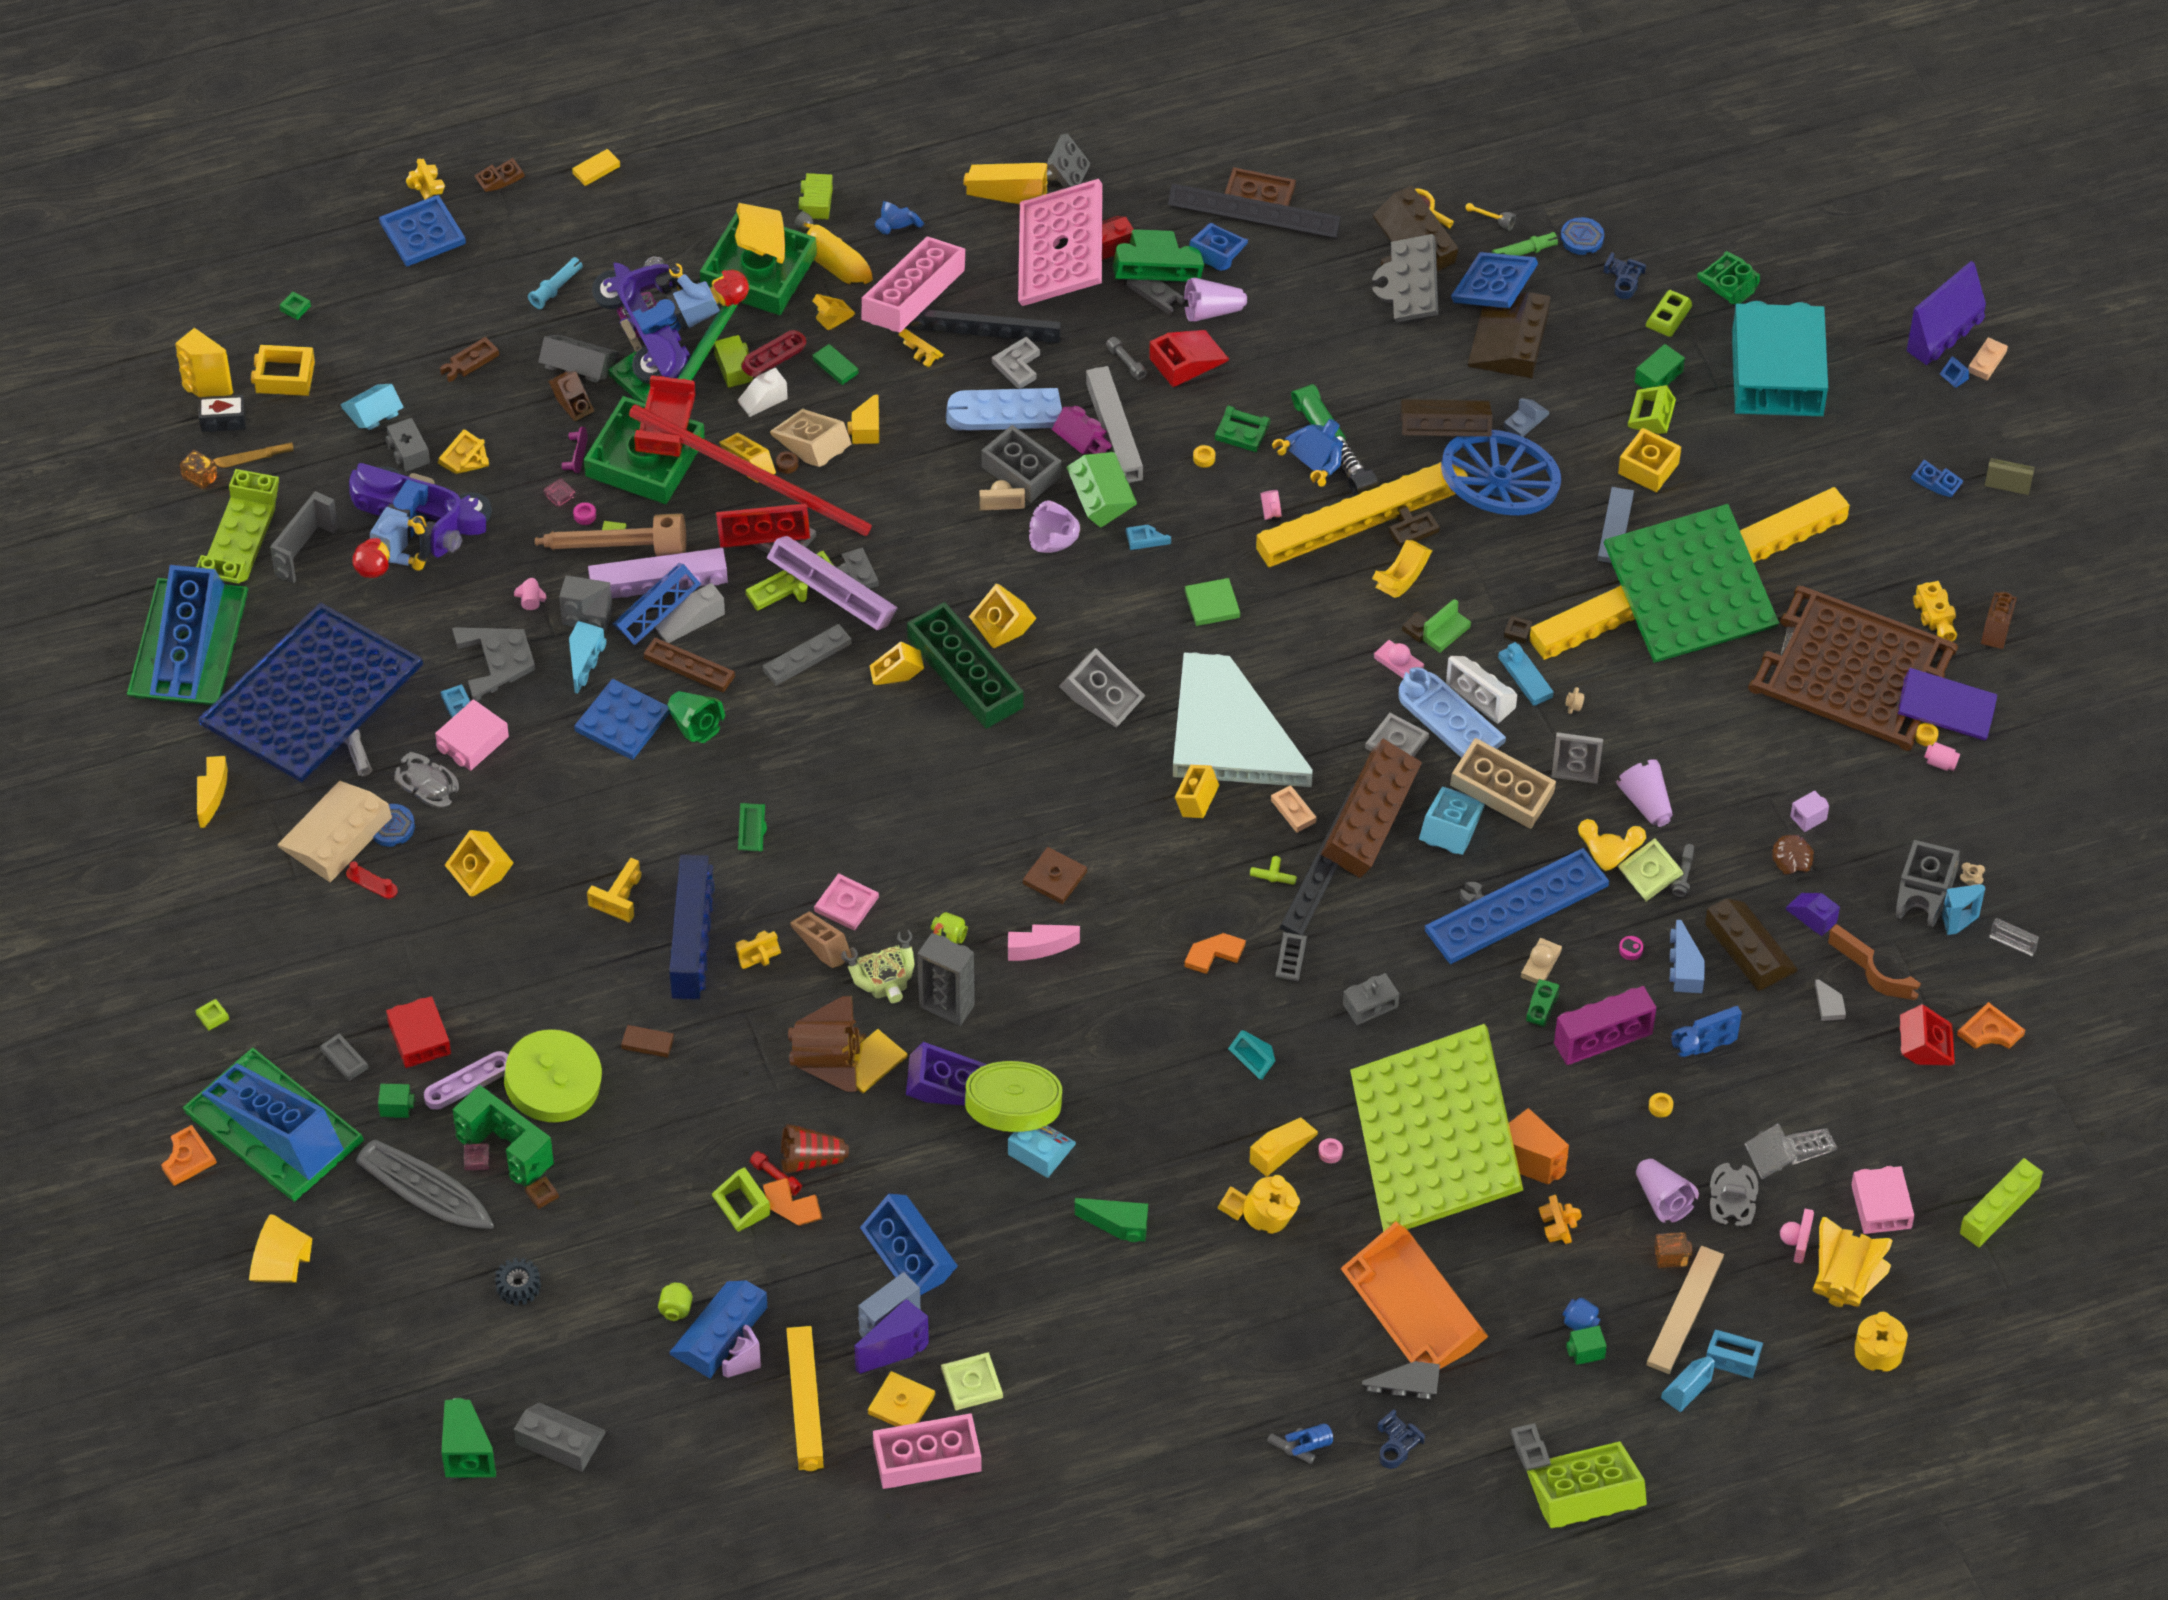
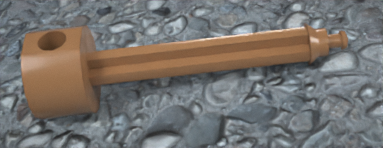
(666, 535)

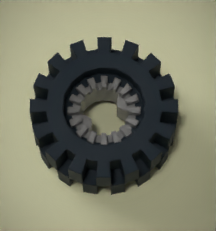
(518, 1270)

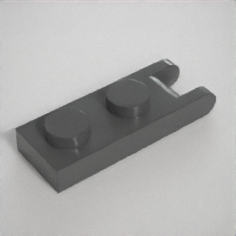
(1156, 293)

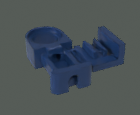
(1626, 274)
(1400, 1439)

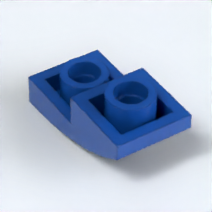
(1933, 479)

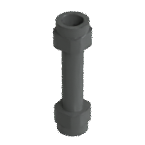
(1137, 370)

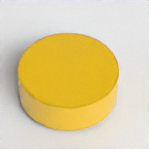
(1204, 456)
(1926, 734)
(1660, 1105)

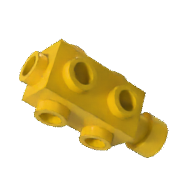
(1931, 598)

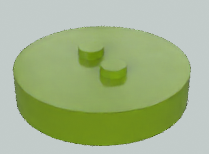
(552, 1075)
(1013, 1096)

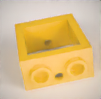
(283, 384)

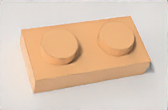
(1987, 358)
(1293, 808)

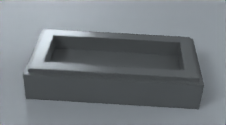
(344, 1057)

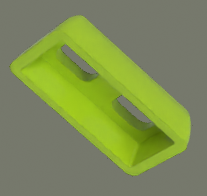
(1679, 313)

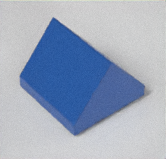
(1955, 372)

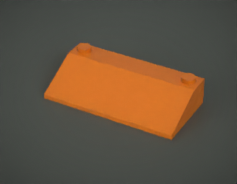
(1413, 1299)

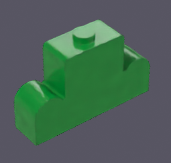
(1156, 257)

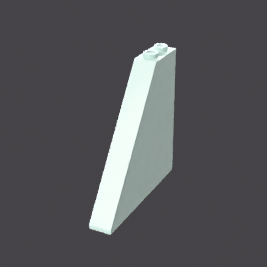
(1231, 728)

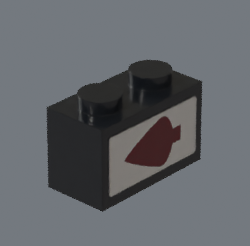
(222, 413)

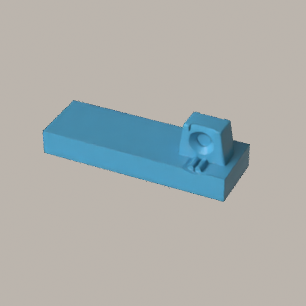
(1525, 674)

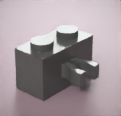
(1371, 998)

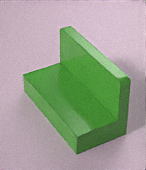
(1445, 627)

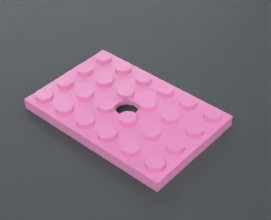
(1044, 221)

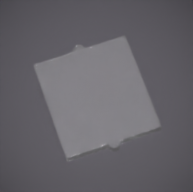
(1770, 1151)

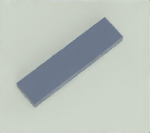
(1616, 518)

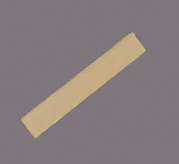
(1685, 1309)

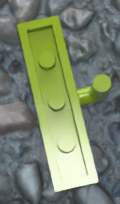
(778, 587)

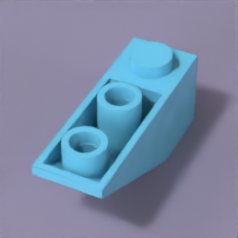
(585, 645)

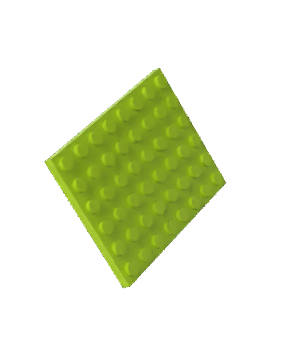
(1436, 1129)

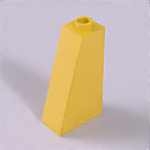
(1007, 181)

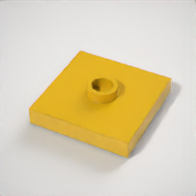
(901, 1401)

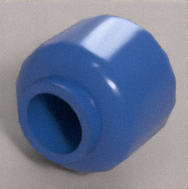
(1581, 1314)

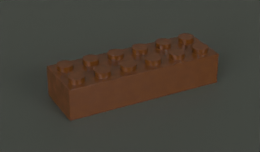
(1371, 808)

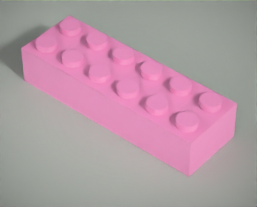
(913, 284)

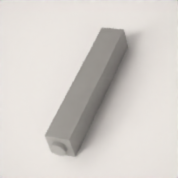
(1114, 421)

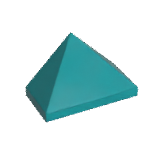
(1253, 1053)

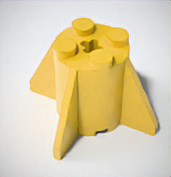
(1849, 1264)

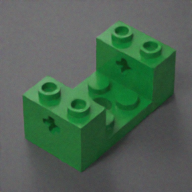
(529, 1148)

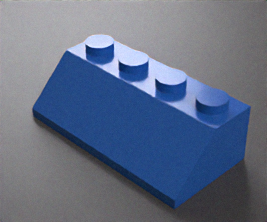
(908, 1243)
(719, 1325)

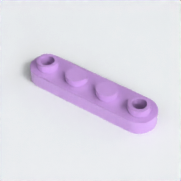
(466, 1080)

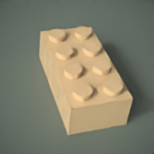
(1503, 783)

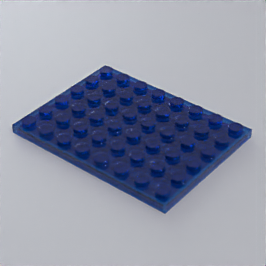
(310, 692)

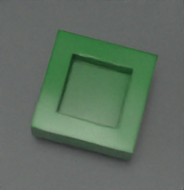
(295, 305)

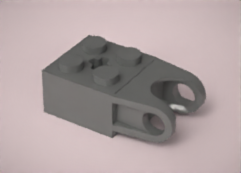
(1926, 879)

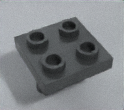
(1067, 163)

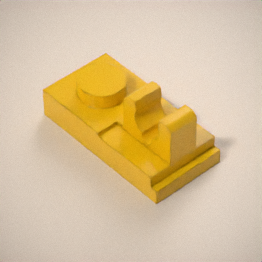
(924, 348)

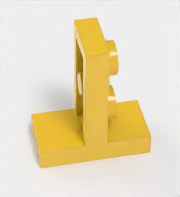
(615, 900)

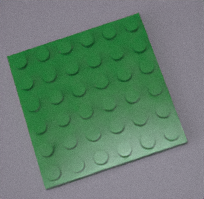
(1691, 583)

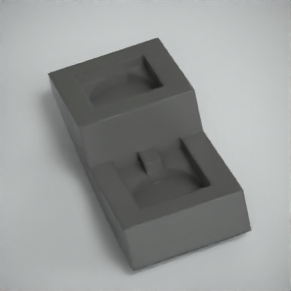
(1530, 1447)

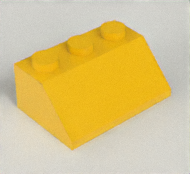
(203, 365)

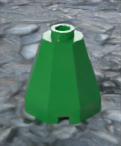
(696, 715)

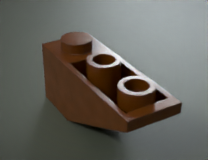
(1998, 620)

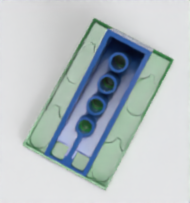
(188, 637)
(273, 1124)

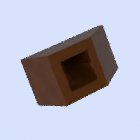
(571, 395)

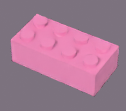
(927, 1451)

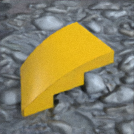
(761, 231)
(279, 1252)

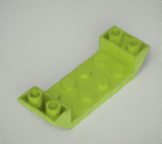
(242, 526)

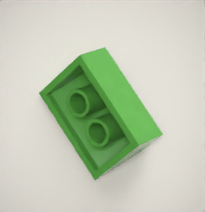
(1101, 487)

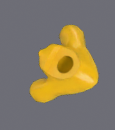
(1609, 848)

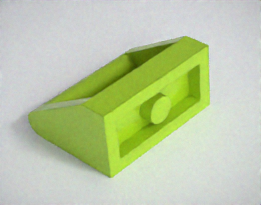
(1661, 412)
(744, 1181)

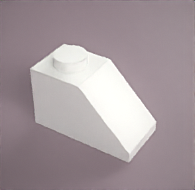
(764, 392)

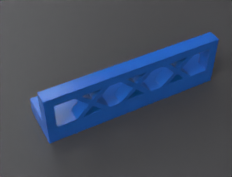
(650, 597)

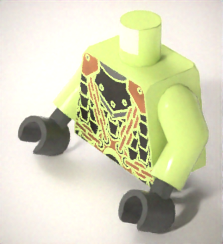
(883, 971)

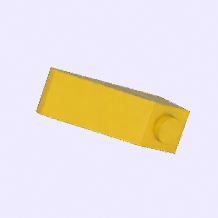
(749, 451)
(1280, 1145)

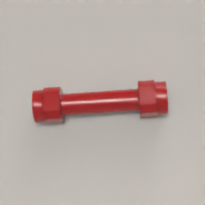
(761, 1161)

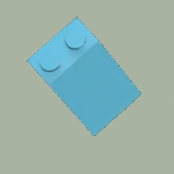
(1451, 820)

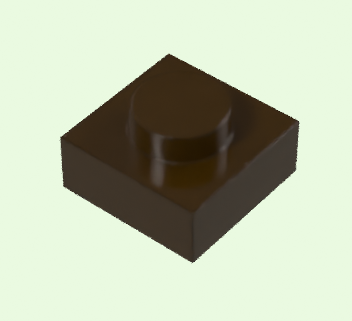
(1415, 626)

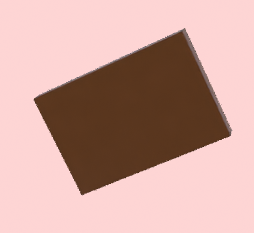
(1260, 186)

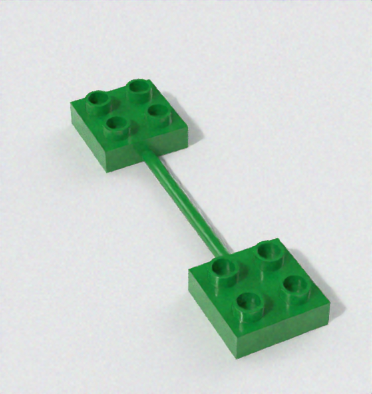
(770, 289)

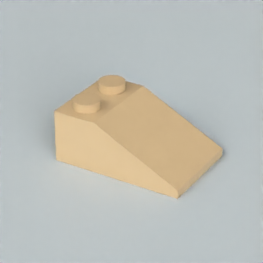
(813, 436)

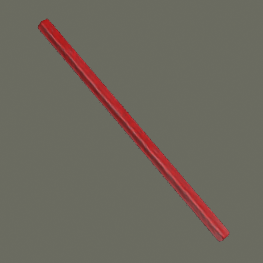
(751, 470)

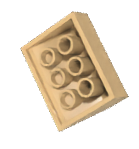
(336, 829)

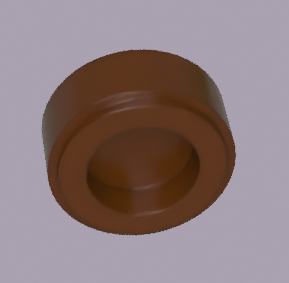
(787, 462)

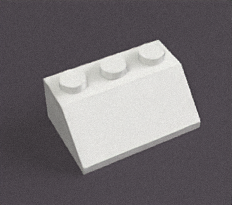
(1480, 688)

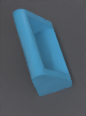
(1958, 898)
(1731, 1360)
(1689, 1383)

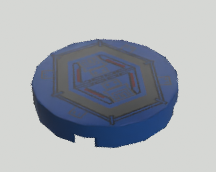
(1582, 235)
(398, 828)

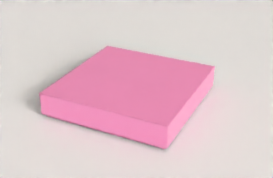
(846, 902)

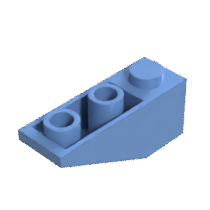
(1687, 960)

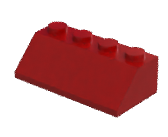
(762, 525)

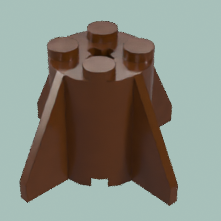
(827, 1044)

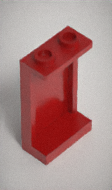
(672, 401)

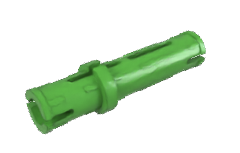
(1534, 245)

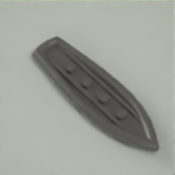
(424, 1185)

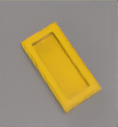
(596, 167)

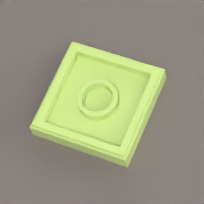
(1650, 869)
(971, 1381)

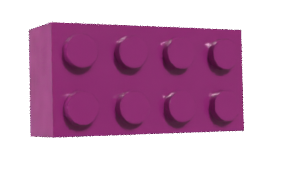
(1605, 1025)

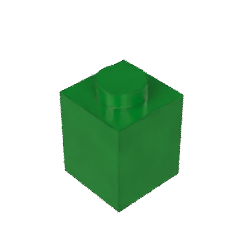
(395, 1100)
(1587, 1345)

